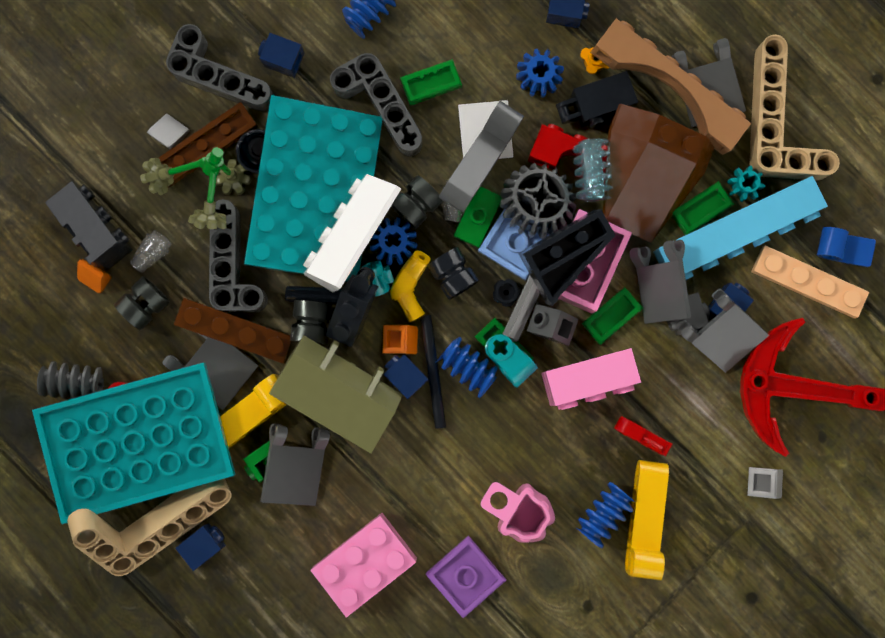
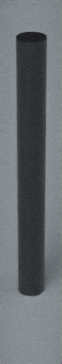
(433, 371)

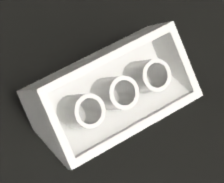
(351, 232)

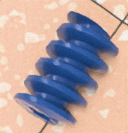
(363, 12)
(468, 367)
(605, 515)

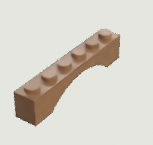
(624, 49)

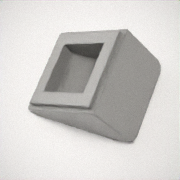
(168, 131)
(765, 482)

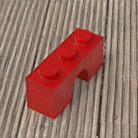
(553, 145)

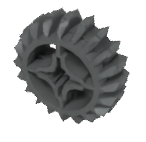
(516, 199)

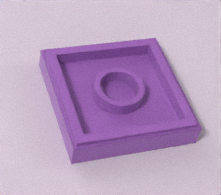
(465, 576)

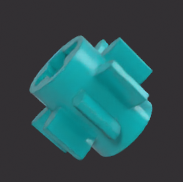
(752, 177)
(382, 276)

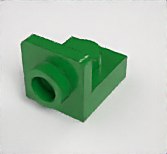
(253, 467)

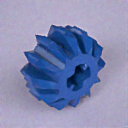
(547, 65)
(393, 251)

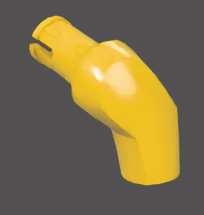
(404, 285)

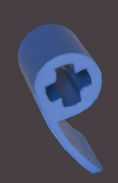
(840, 247)

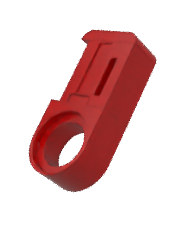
(643, 436)

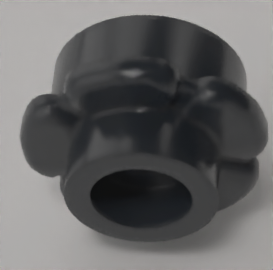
(500, 287)

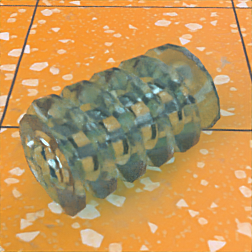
(591, 170)

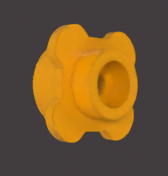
(592, 66)

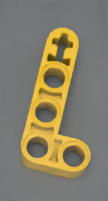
(251, 411)
(646, 521)

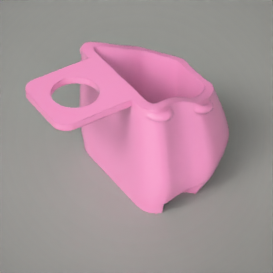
(524, 515)

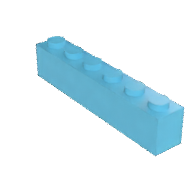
(749, 226)

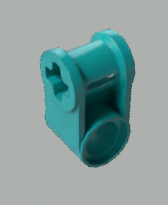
(513, 363)

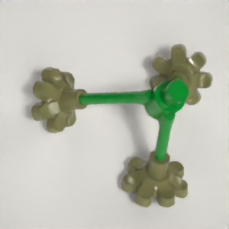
(230, 177)

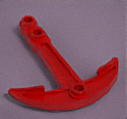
(757, 399)

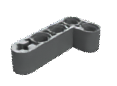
(223, 76)
(385, 106)
(481, 157)
(230, 256)

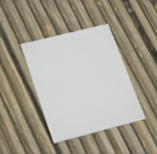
(472, 121)

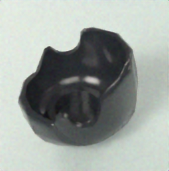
(250, 150)

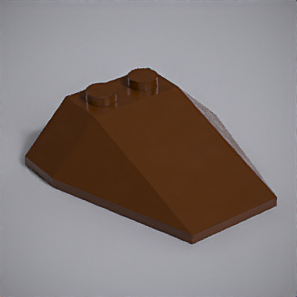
(651, 169)

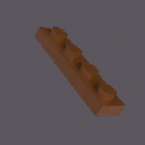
(218, 133)
(232, 330)

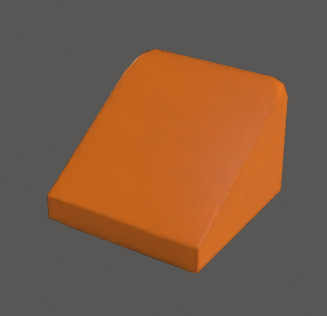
(92, 276)
(400, 339)

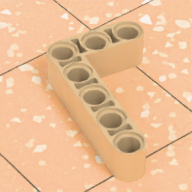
(774, 121)
(148, 535)

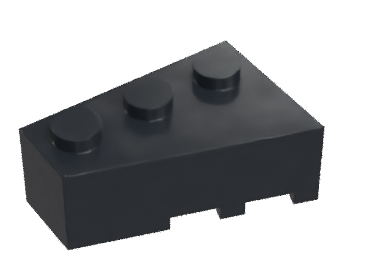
(89, 225)
(566, 253)

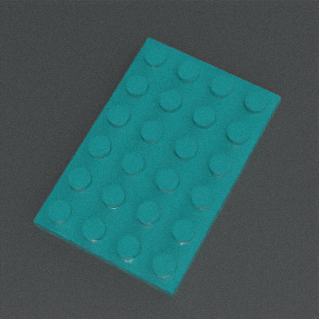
(304, 176)
(134, 442)

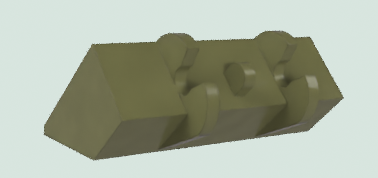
(337, 393)

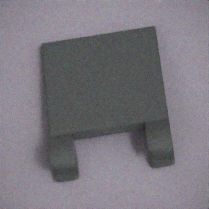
(716, 76)
(663, 284)
(726, 336)
(225, 365)
(293, 471)

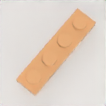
(810, 282)

